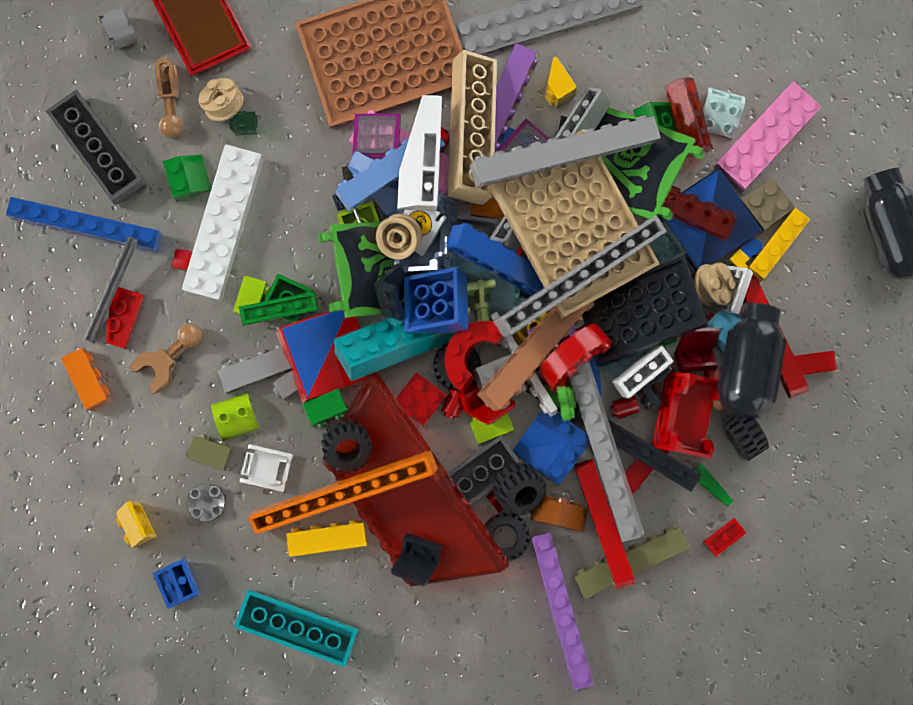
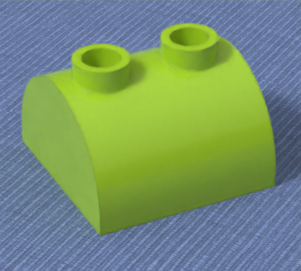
(235, 416)

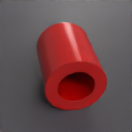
(452, 405)
(624, 407)

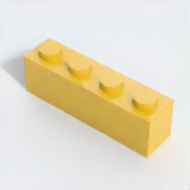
(778, 244)
(326, 539)

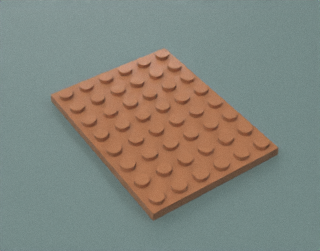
(379, 54)

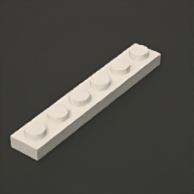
(536, 388)

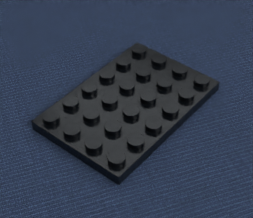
(648, 311)

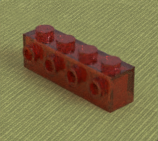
(688, 112)
(700, 214)

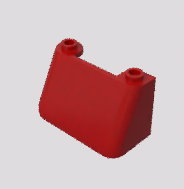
(686, 415)

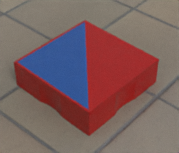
(312, 356)

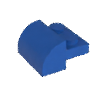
(176, 583)

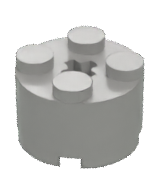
(117, 28)

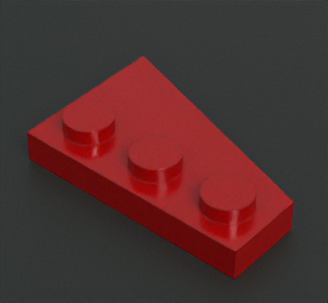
(122, 317)

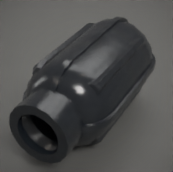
(890, 221)
(752, 362)

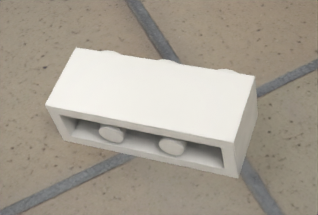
(642, 371)

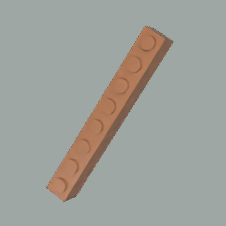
(528, 356)

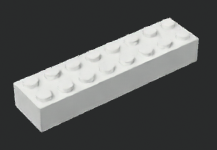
(223, 223)

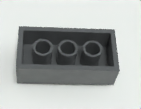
(477, 473)

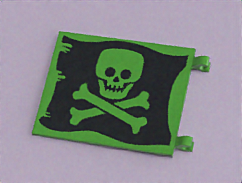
(648, 171)
(358, 267)

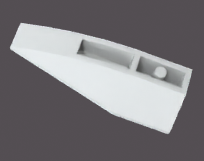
(421, 159)

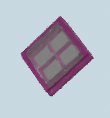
(376, 134)
(524, 136)

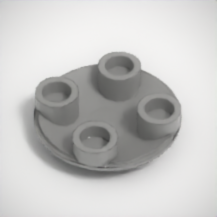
(205, 502)

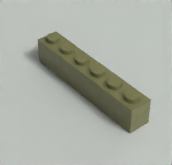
(639, 557)

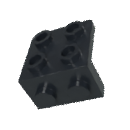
(391, 292)
(647, 396)
(417, 560)

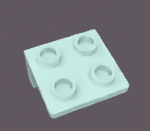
(723, 112)

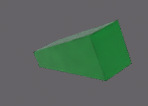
(712, 485)

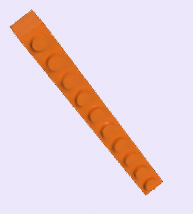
(343, 492)

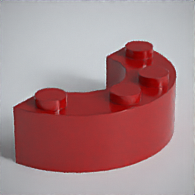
(461, 347)
(571, 353)

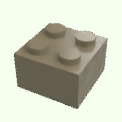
(768, 204)

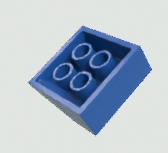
(436, 302)
(552, 446)

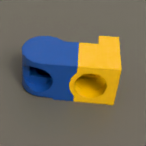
(748, 250)

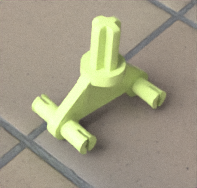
(478, 292)

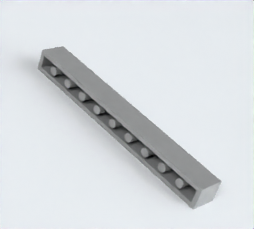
(584, 115)
(565, 151)
(579, 276)
(606, 453)

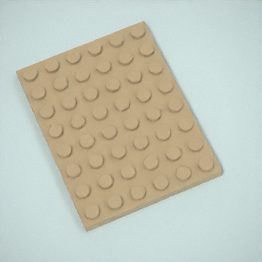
(567, 219)

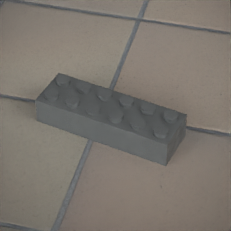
(95, 147)

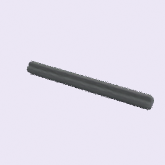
(111, 289)

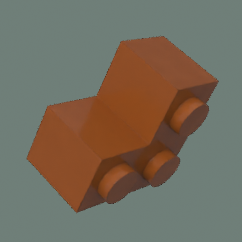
(560, 513)

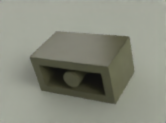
(210, 453)

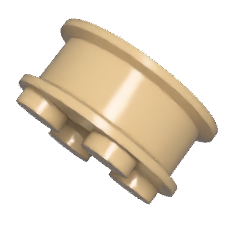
(220, 99)
(407, 228)
(714, 284)

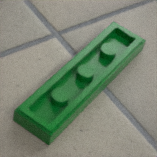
(278, 308)

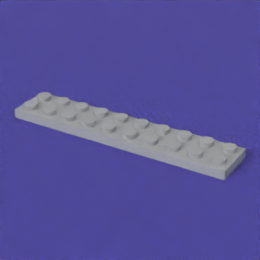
(533, 21)

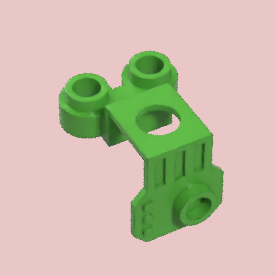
(565, 399)

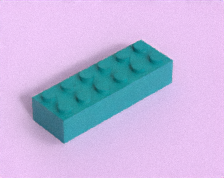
(383, 346)
(296, 628)

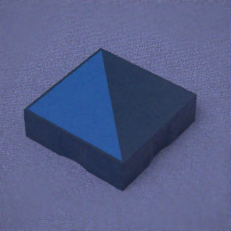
(702, 247)

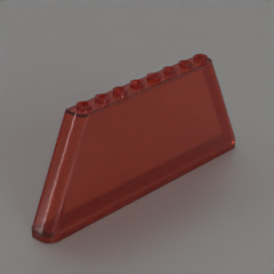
(425, 507)

